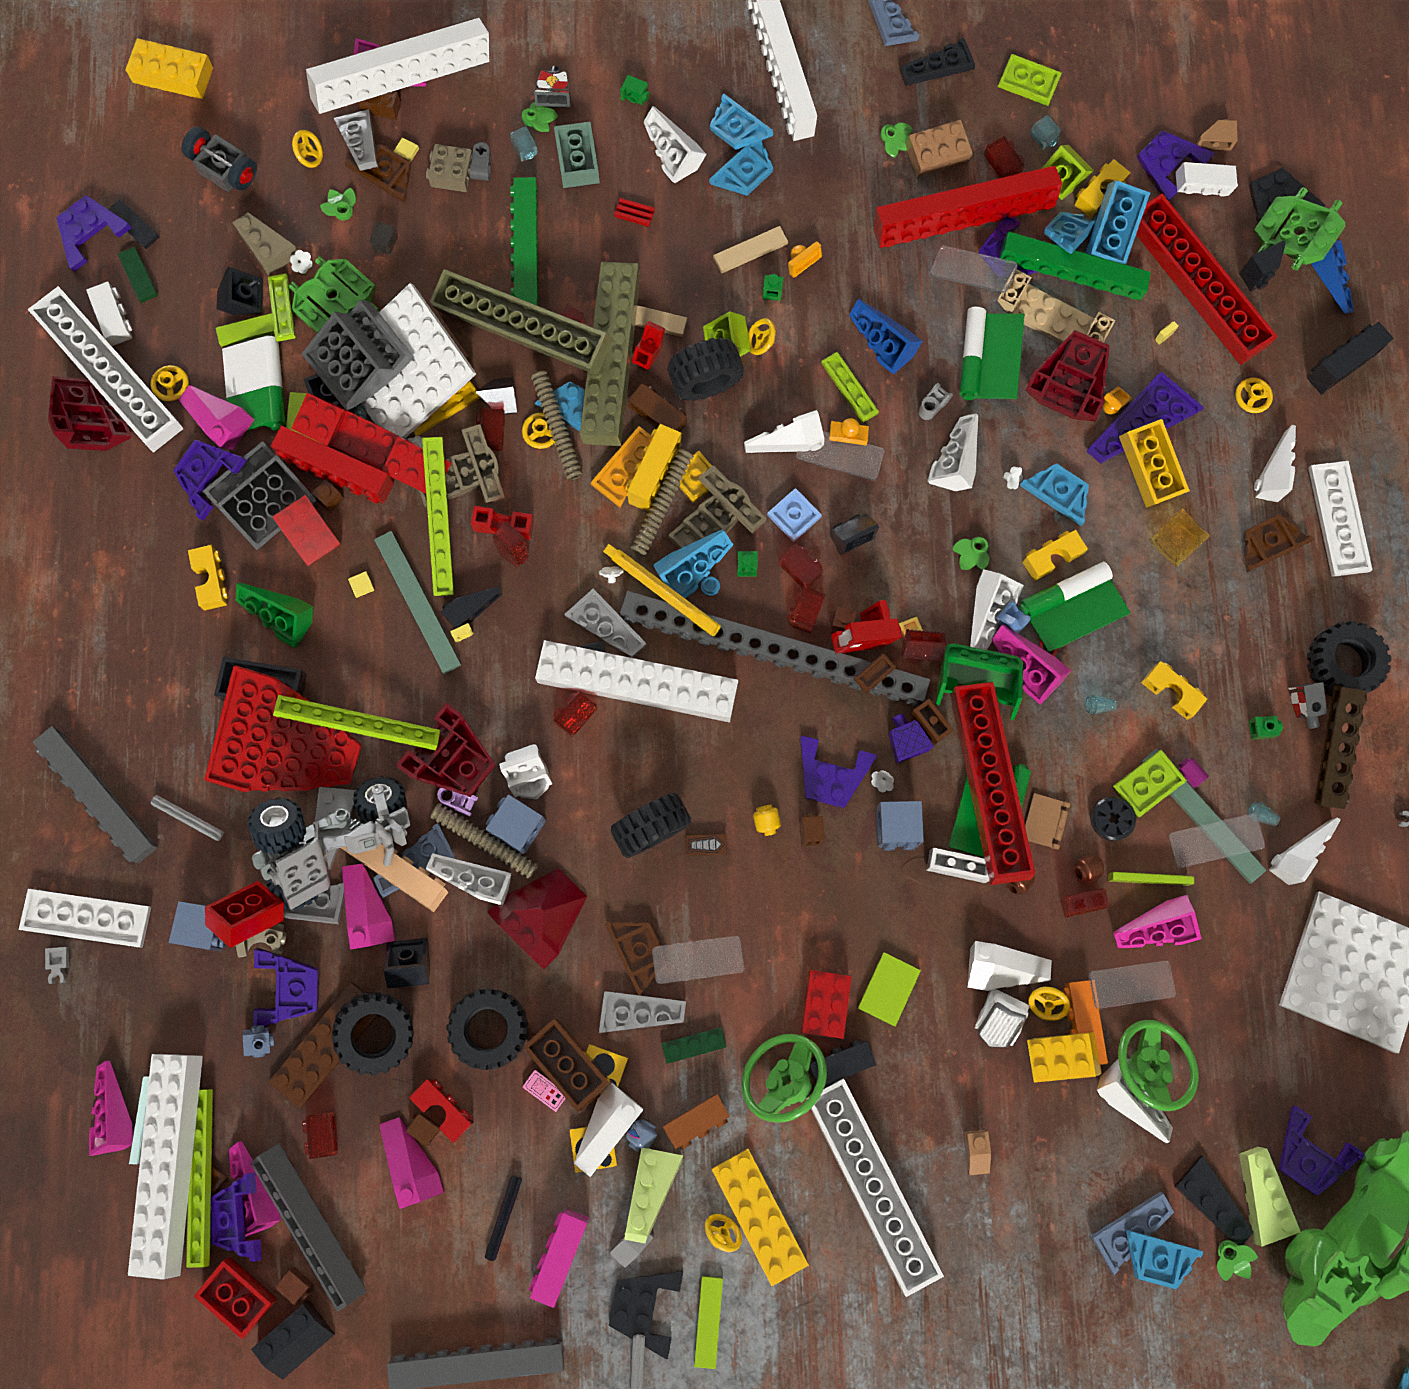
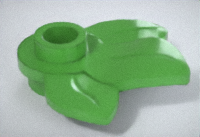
(538, 117)
(897, 140)
(339, 203)
(970, 555)
(1235, 1262)

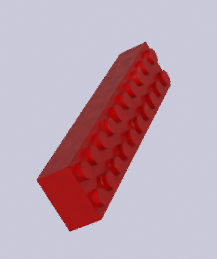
(967, 206)
(1203, 281)
(992, 784)

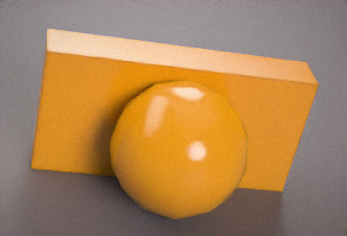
(803, 258)
(1115, 400)
(849, 432)

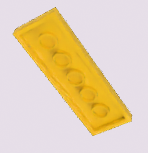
(759, 1217)

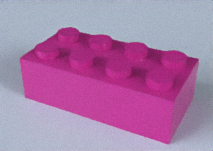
(557, 1262)

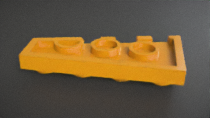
(620, 469)

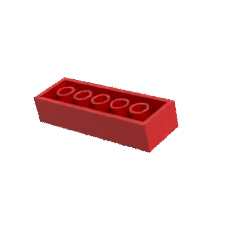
(332, 465)

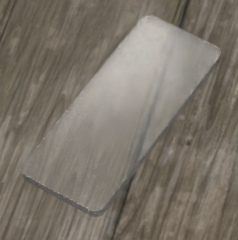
(973, 269)
(846, 457)
(1216, 840)
(698, 959)
(1132, 984)

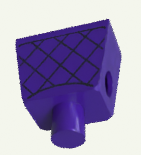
(908, 739)

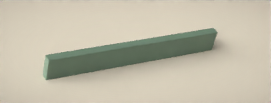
(417, 602)
(1202, 814)

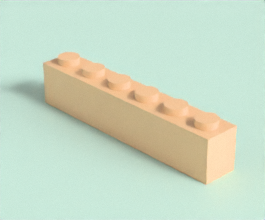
(405, 876)

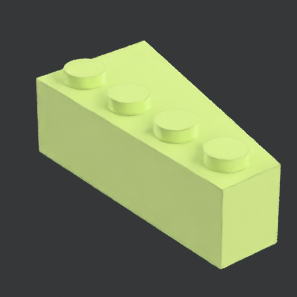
(652, 1184)
(1267, 1202)

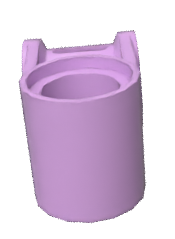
(458, 802)

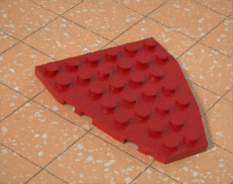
(271, 751)

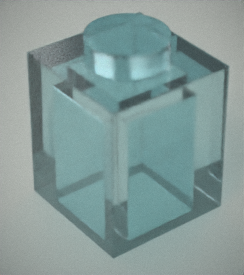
(1046, 132)
(523, 143)

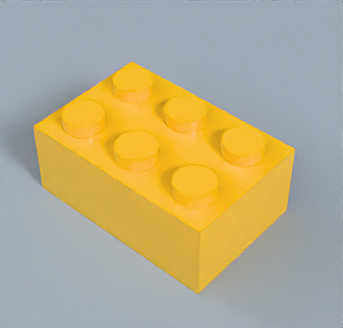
(1064, 1057)

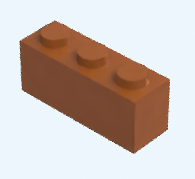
(696, 1122)

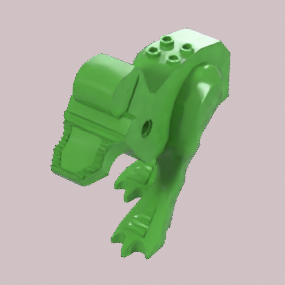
(1350, 1258)

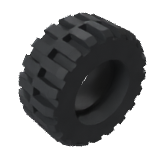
(705, 369)
(1365, 642)
(650, 825)
(459, 1023)
(378, 1061)

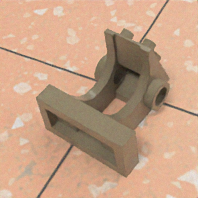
(274, 933)

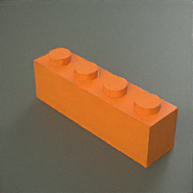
(1084, 1014)

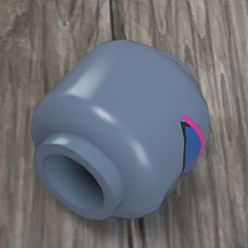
(641, 1135)

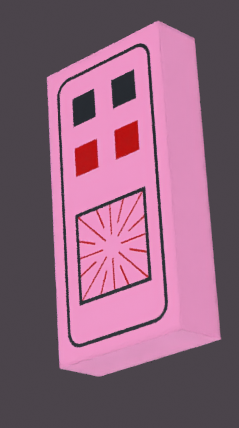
(544, 1090)

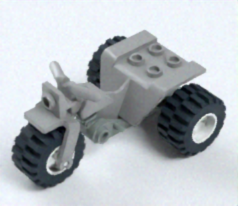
(298, 854)

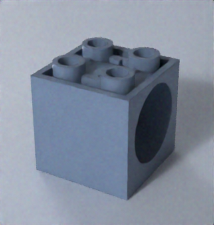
(515, 824)
(899, 825)
(190, 928)

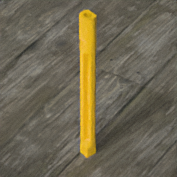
(663, 590)

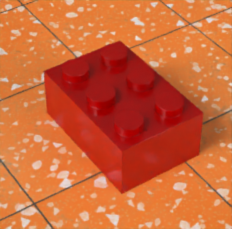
(306, 530)
(244, 914)
(826, 1004)
(235, 1297)

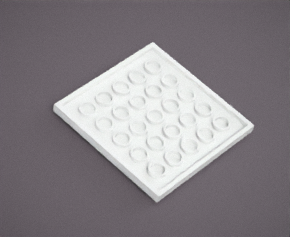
(430, 376)
(1352, 973)

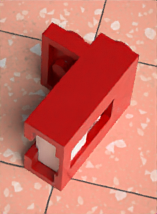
(872, 633)

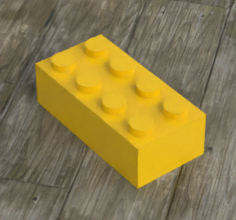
(169, 68)
(1154, 463)
(654, 467)

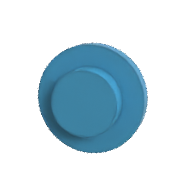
(710, 586)

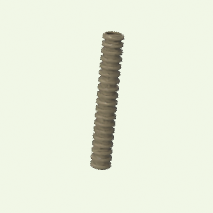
(556, 425)
(662, 501)
(484, 840)

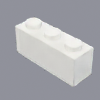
(1206, 179)
(110, 313)
(957, 865)

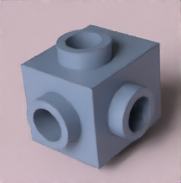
(250, 1043)

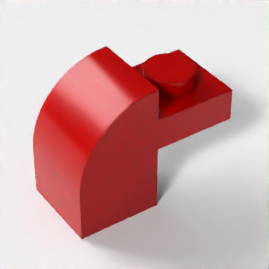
(649, 346)

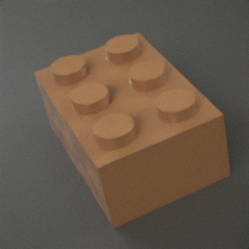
(938, 149)

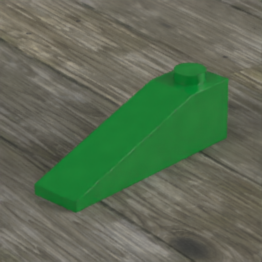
(283, 614)

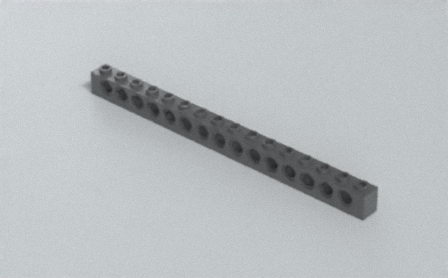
(766, 639)

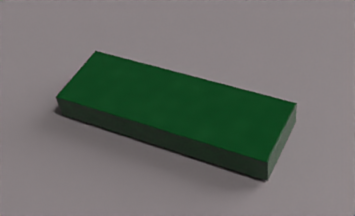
(137, 274)

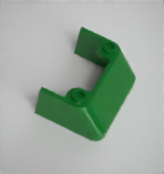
(975, 666)

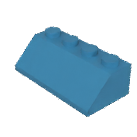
(1117, 222)

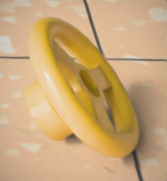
(305, 149)
(764, 338)
(163, 376)
(1262, 390)
(538, 423)
(1050, 998)
(720, 1236)

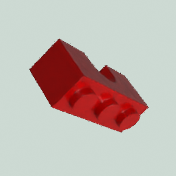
(488, 521)
(456, 1120)

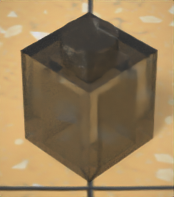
(383, 238)

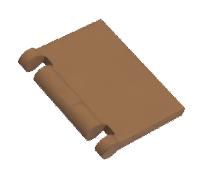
(1046, 820)

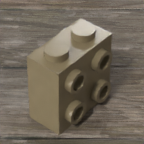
(449, 168)

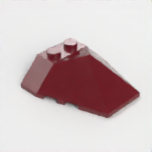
(1073, 378)
(83, 417)
(458, 761)
(541, 915)

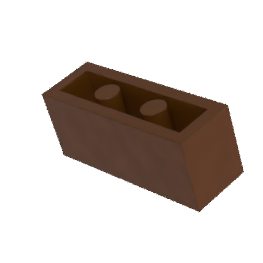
(656, 409)

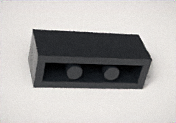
(845, 1062)

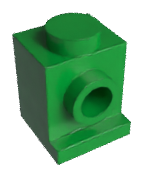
(634, 90)
(772, 283)
(747, 563)
(1259, 729)

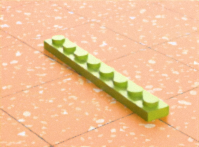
(438, 516)
(356, 722)
(200, 1186)

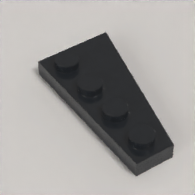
(949, 61)
(1210, 1197)

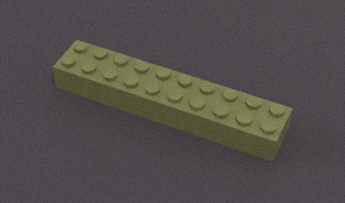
(521, 322)
(607, 392)

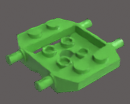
(1319, 225)
(325, 283)

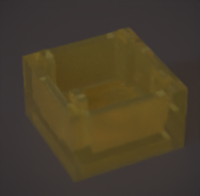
(1179, 537)

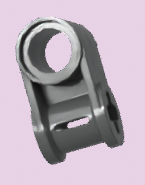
(480, 164)

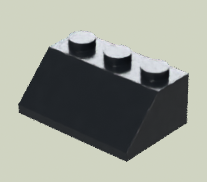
(293, 1341)

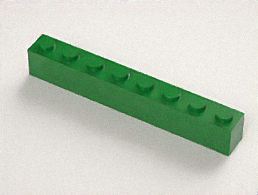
(525, 239)
(1075, 267)

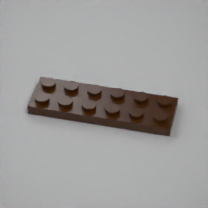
(315, 1055)

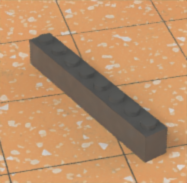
(95, 795)
(308, 1227)
(476, 1365)

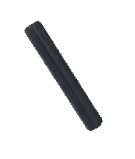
(503, 1218)

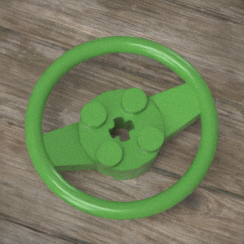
(1153, 1067)
(794, 1070)

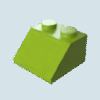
(1071, 169)
(731, 327)

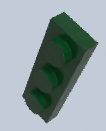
(693, 1045)

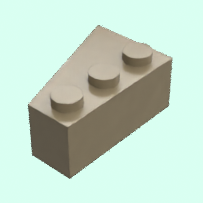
(265, 244)

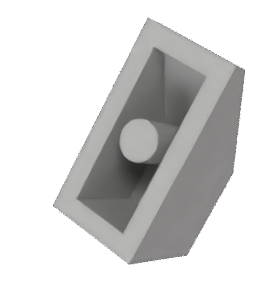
(628, 1250)

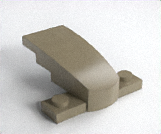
(473, 469)
(718, 512)

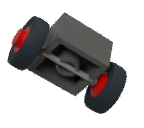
(218, 160)

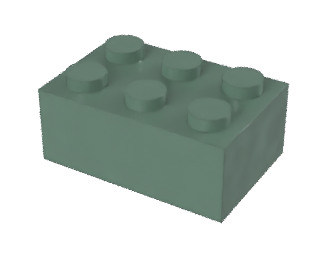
(576, 154)

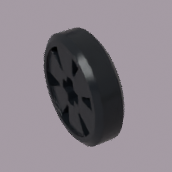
(1101, 814)

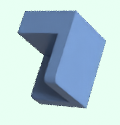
(1013, 618)

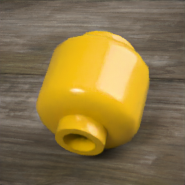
(767, 819)

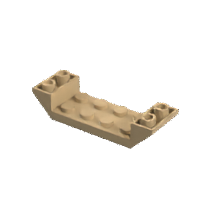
(1049, 314)

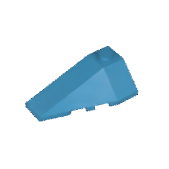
(689, 565)

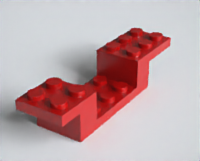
(363, 440)

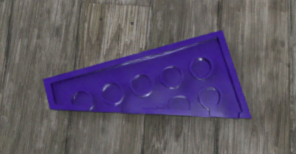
(1157, 401)

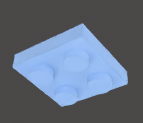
(794, 515)

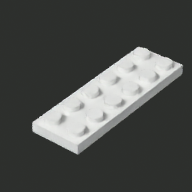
(1340, 518)
(85, 918)

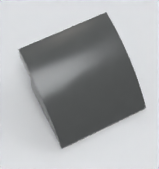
(357, 354)
(257, 494)

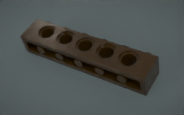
(1334, 737)

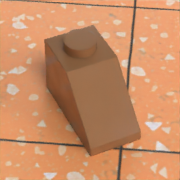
(1219, 136)
(977, 1152)

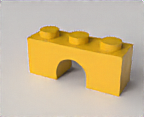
(1091, 198)
(1068, 546)
(213, 592)
(1188, 698)

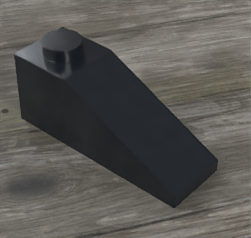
(469, 607)

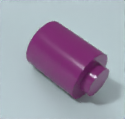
(1192, 772)

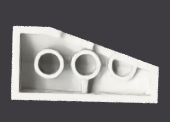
(674, 147)
(801, 435)
(957, 463)
(1278, 473)
(992, 596)
(1299, 860)
(474, 879)
(999, 967)
(1119, 1096)
(608, 1123)

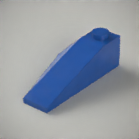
(1335, 277)
(887, 338)

